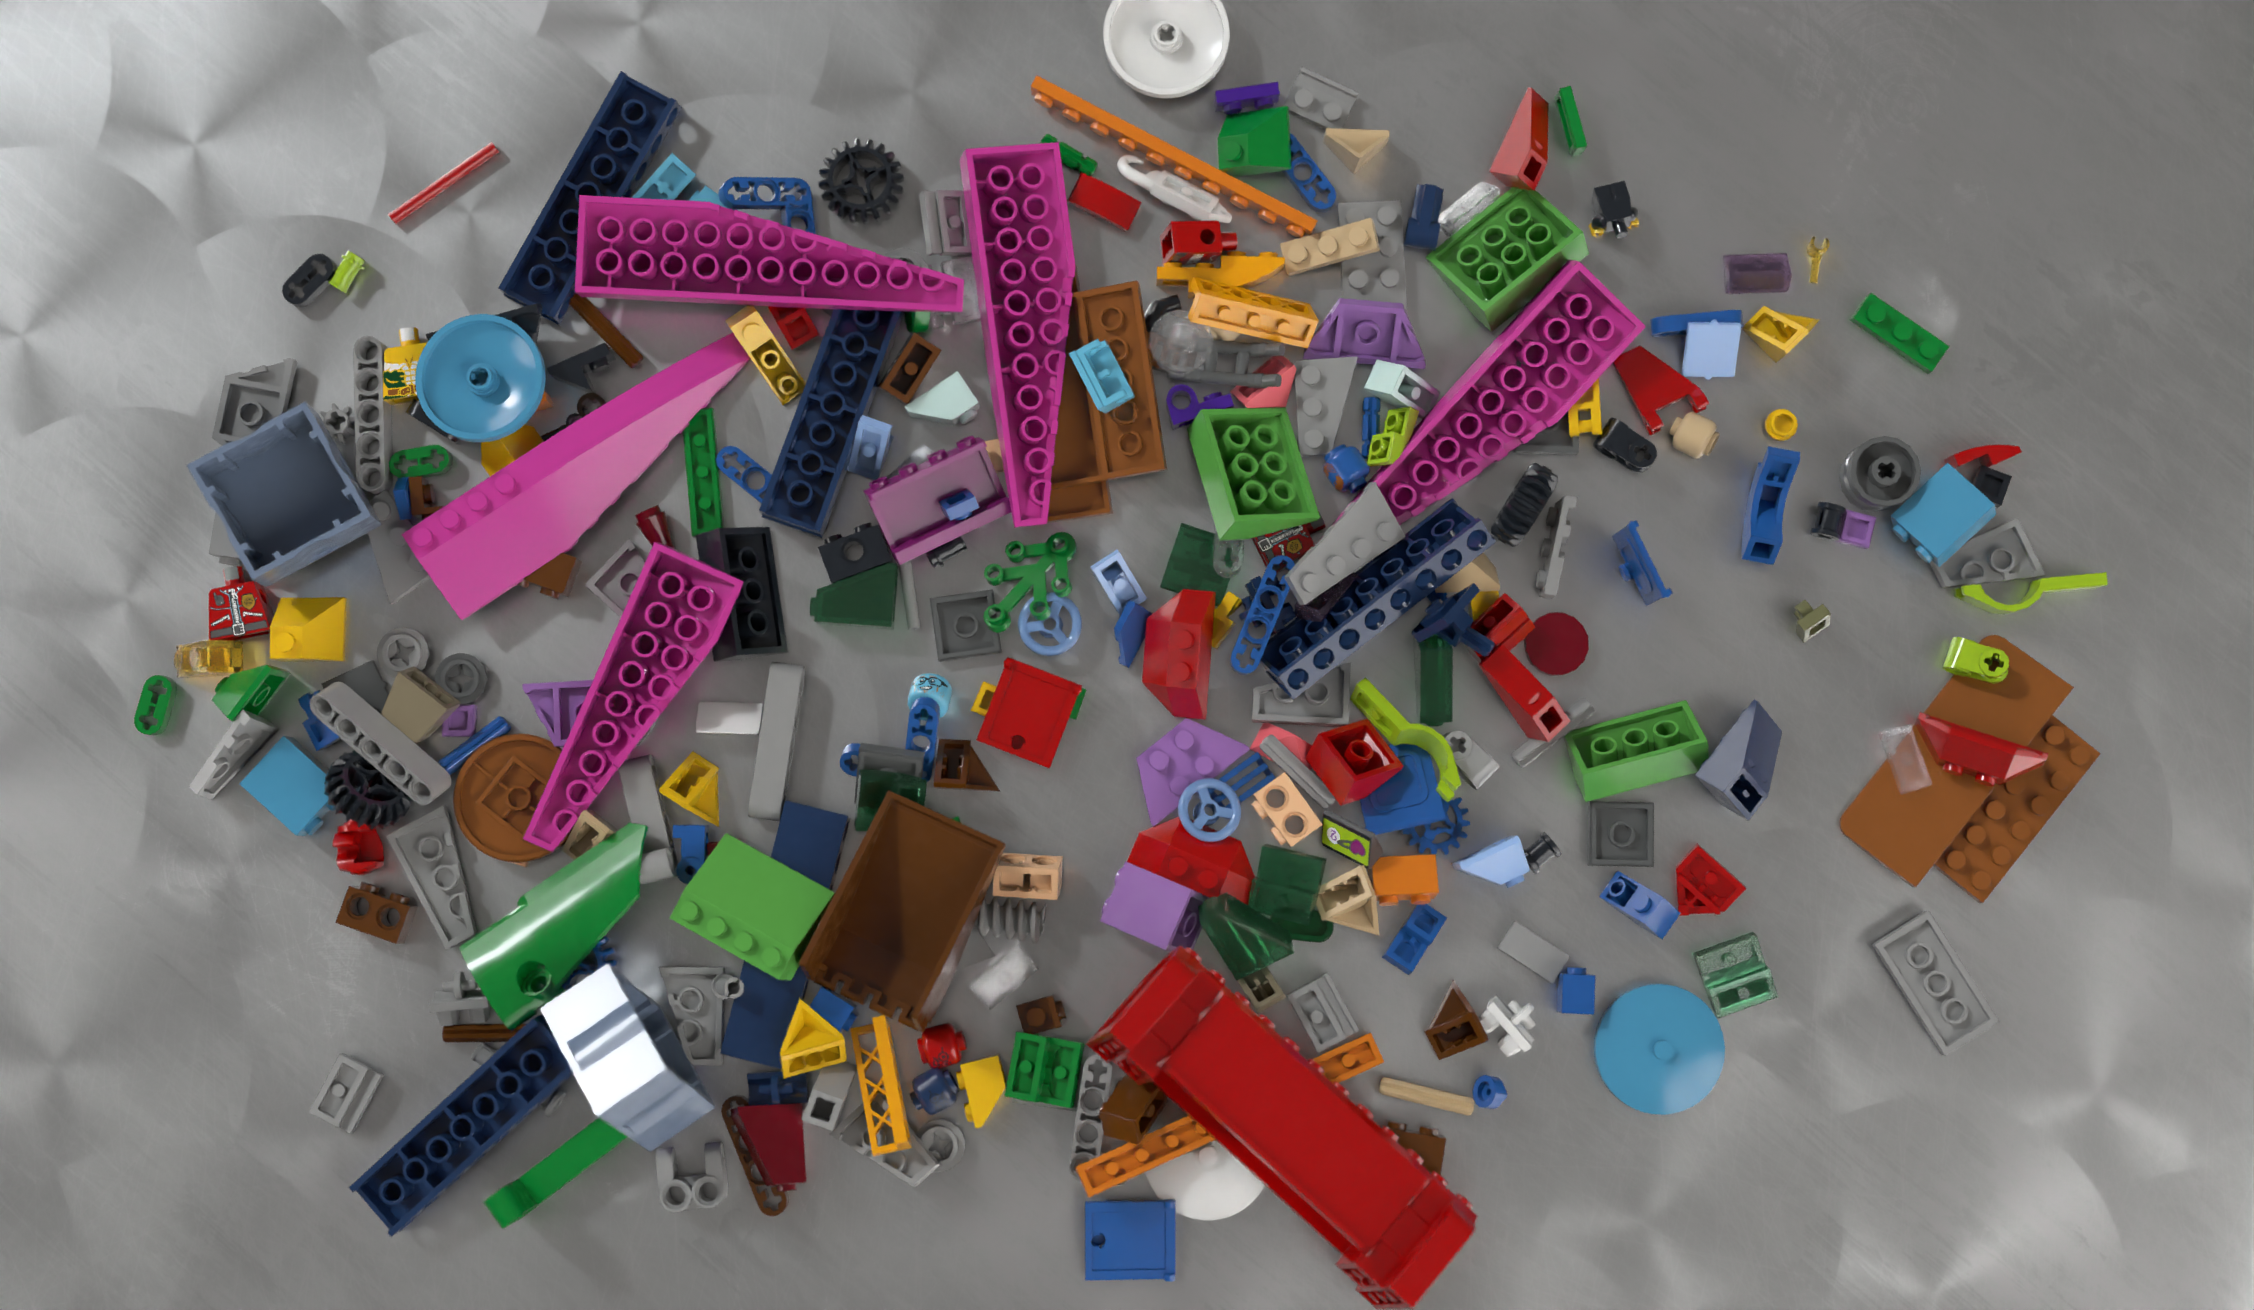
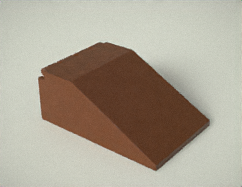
(903, 911)

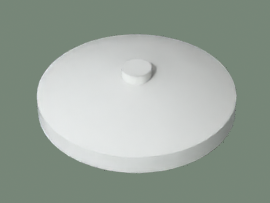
(1166, 44)
(1204, 1181)

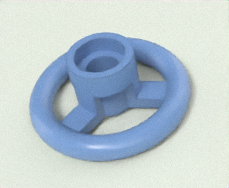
(1065, 643)
(1201, 818)

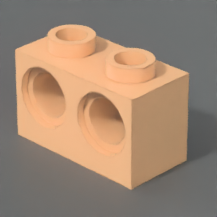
(1293, 804)
(1028, 876)

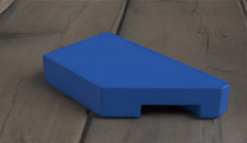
(1131, 631)

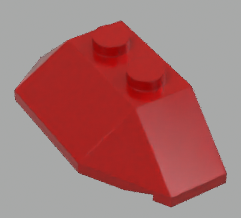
(1180, 653)
(1975, 752)
(1194, 863)

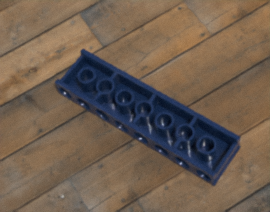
(605, 163)
(827, 418)
(1377, 597)
(759, 1019)
(465, 1126)

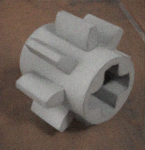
(347, 426)

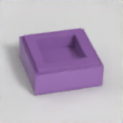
(1856, 529)
(461, 722)

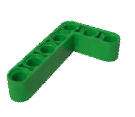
(553, 1172)

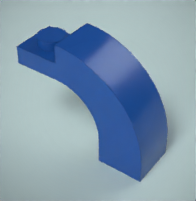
(1766, 505)

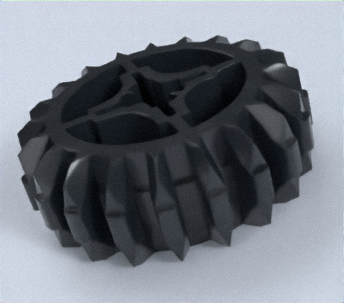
(850, 184)
(1524, 504)
(349, 791)

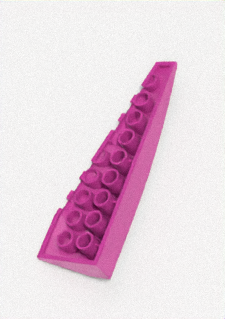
(656, 647)

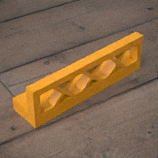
(1252, 313)
(891, 1082)

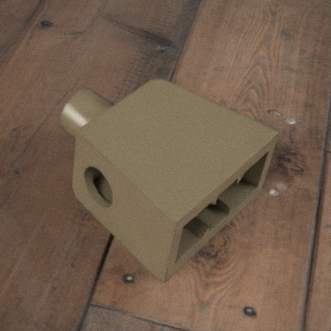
(417, 704)

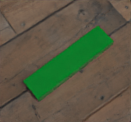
(703, 473)

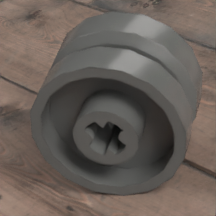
(1898, 469)

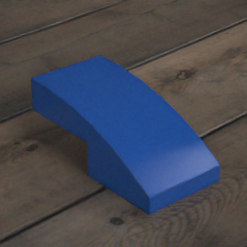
(1414, 937)

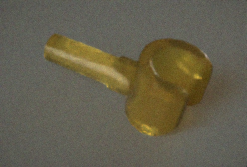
(1816, 255)

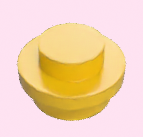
(1781, 424)

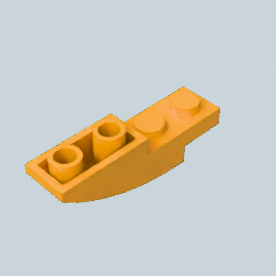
(1234, 270)

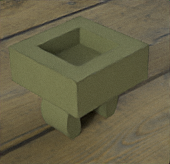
(1810, 621)

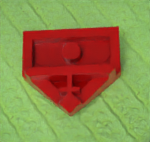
(1705, 884)

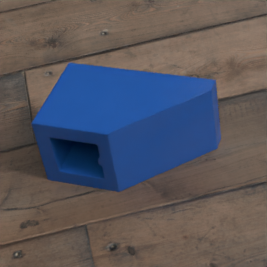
(1640, 904)

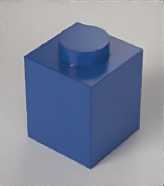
(1576, 992)
(834, 1009)

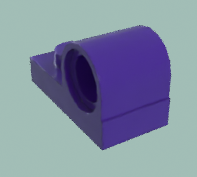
(1184, 417)

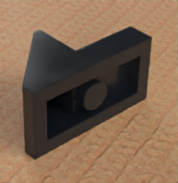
(574, 369)

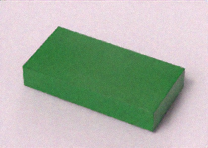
(1570, 121)

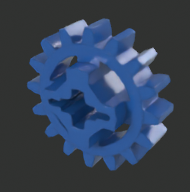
(1453, 830)

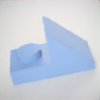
(870, 447)
(1117, 581)

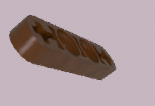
(747, 1162)

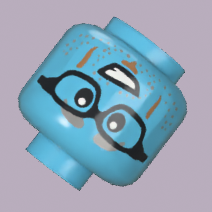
(931, 686)

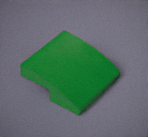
(1044, 1069)

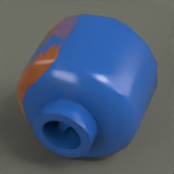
(1346, 469)

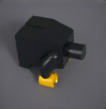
(1612, 210)

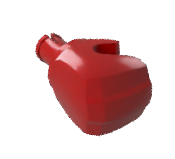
(358, 849)

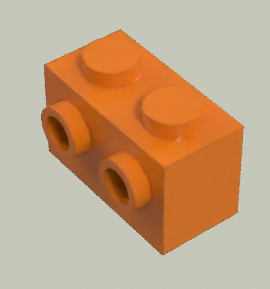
(1404, 879)

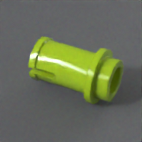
(347, 271)

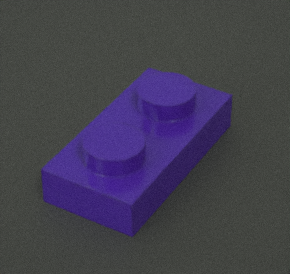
(1234, 99)

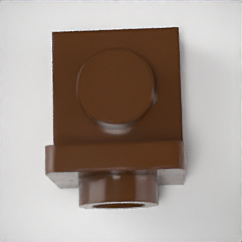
(421, 497)
(1041, 1014)

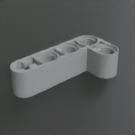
(647, 808)
(1085, 1115)

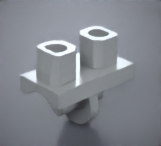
(457, 996)

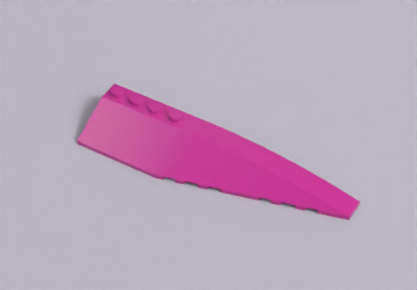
(738, 259)
(1024, 300)
(1563, 347)
(563, 485)

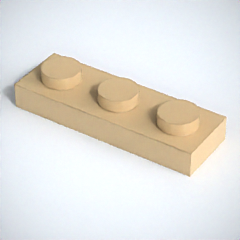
(1330, 246)

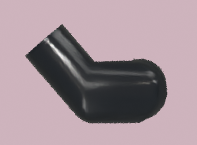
(1159, 308)

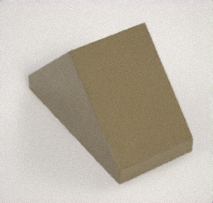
(1261, 989)

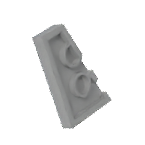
(1320, 401)
(396, 561)
(1549, 578)
(1319, 705)
(232, 753)
(696, 1011)
(910, 1164)

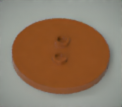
(500, 794)

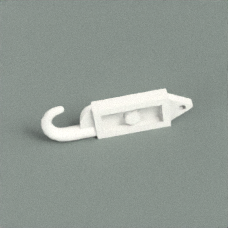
(1175, 191)

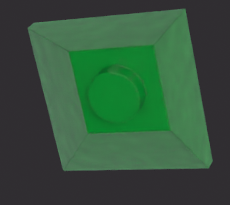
(1255, 142)
(248, 690)

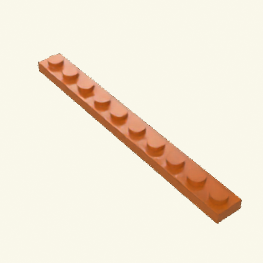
(1161, 152)
(1187, 1135)

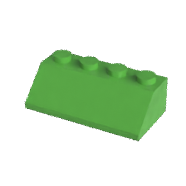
(1636, 750)

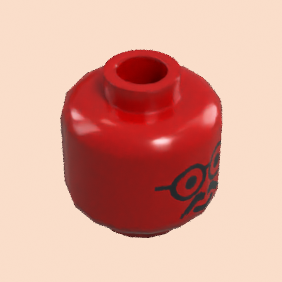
(941, 1045)

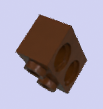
(375, 920)

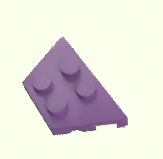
(1368, 332)
(558, 705)
(1180, 759)

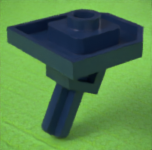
(1453, 623)

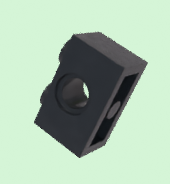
(835, 552)

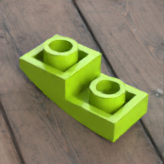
(1389, 445)

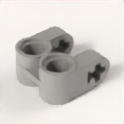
(692, 1185)

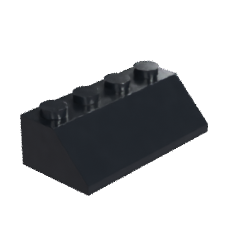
(756, 618)

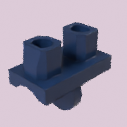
(1286, 614)
(773, 1089)

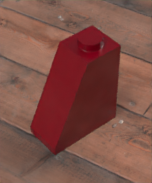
(774, 1142)

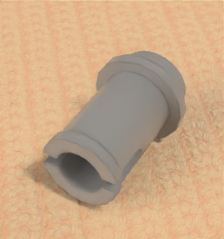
(727, 986)

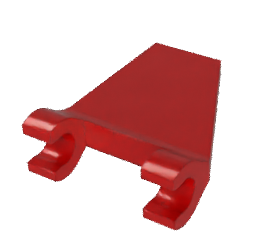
(1655, 386)

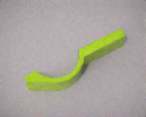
(1976, 596)
(1400, 731)

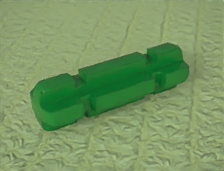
(1072, 157)

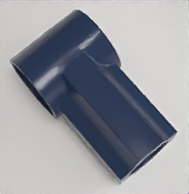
(1423, 225)

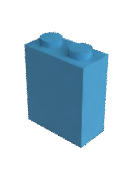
(1942, 515)
(291, 786)

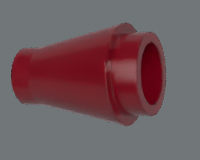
(654, 526)

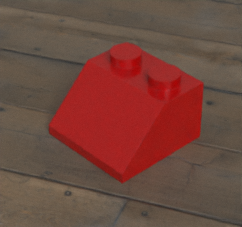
(1352, 761)

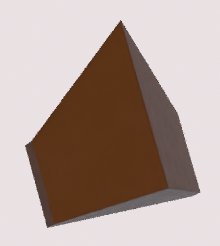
(961, 768)
(1455, 1025)

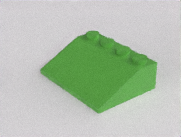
(1507, 254)
(1251, 471)
(753, 907)

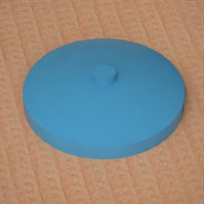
(480, 378)
(1659, 1049)

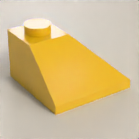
(309, 630)

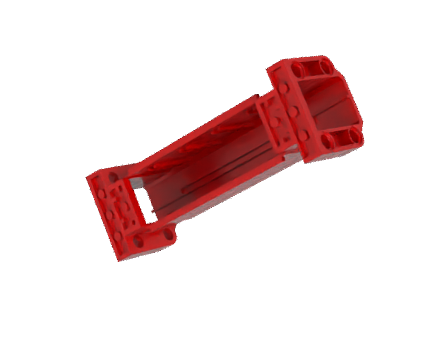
(1289, 1128)

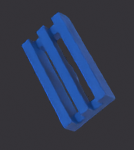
(1262, 768)

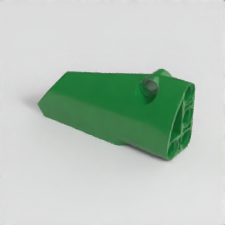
(555, 927)

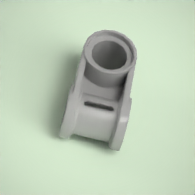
(1472, 761)

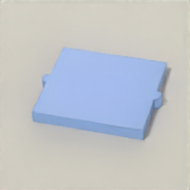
(1711, 349)

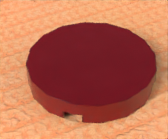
(1556, 644)

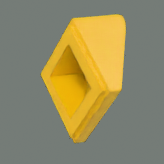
(1481, 602)

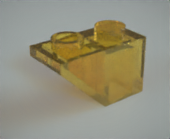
(209, 658)

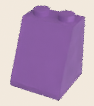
(1153, 909)

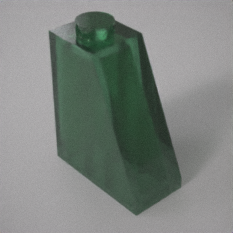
(860, 600)
(1433, 680)
(1243, 935)

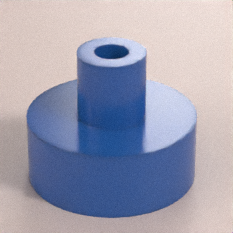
(1489, 1092)

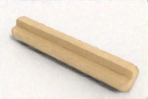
(1426, 1096)

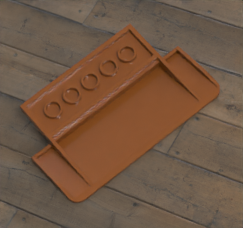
(1099, 445)
(1964, 826)

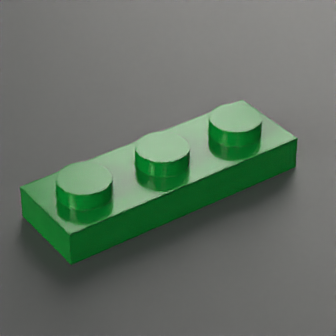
(1899, 333)

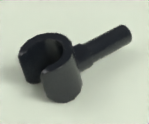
(570, 418)

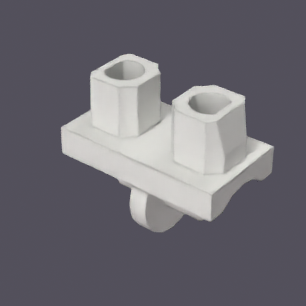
(1517, 1035)

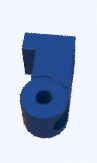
(693, 849)

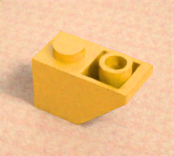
(984, 1084)

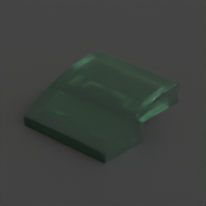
(1192, 564)
(873, 788)
(1287, 884)
(1735, 975)

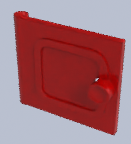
(1031, 707)

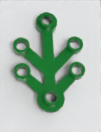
(1032, 577)

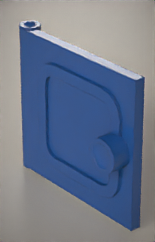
(1639, 565)
(1407, 797)
(1136, 1238)

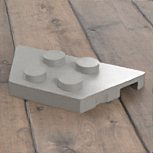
(252, 400)

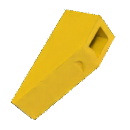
(766, 353)

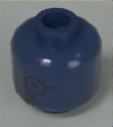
(934, 1090)

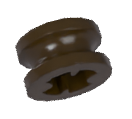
(584, 399)

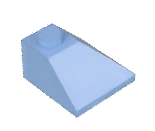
(1497, 863)

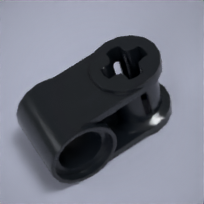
(1623, 444)

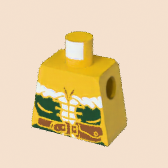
(400, 368)

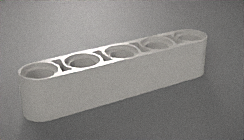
(380, 429)
(776, 741)
(380, 743)

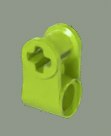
(1973, 660)

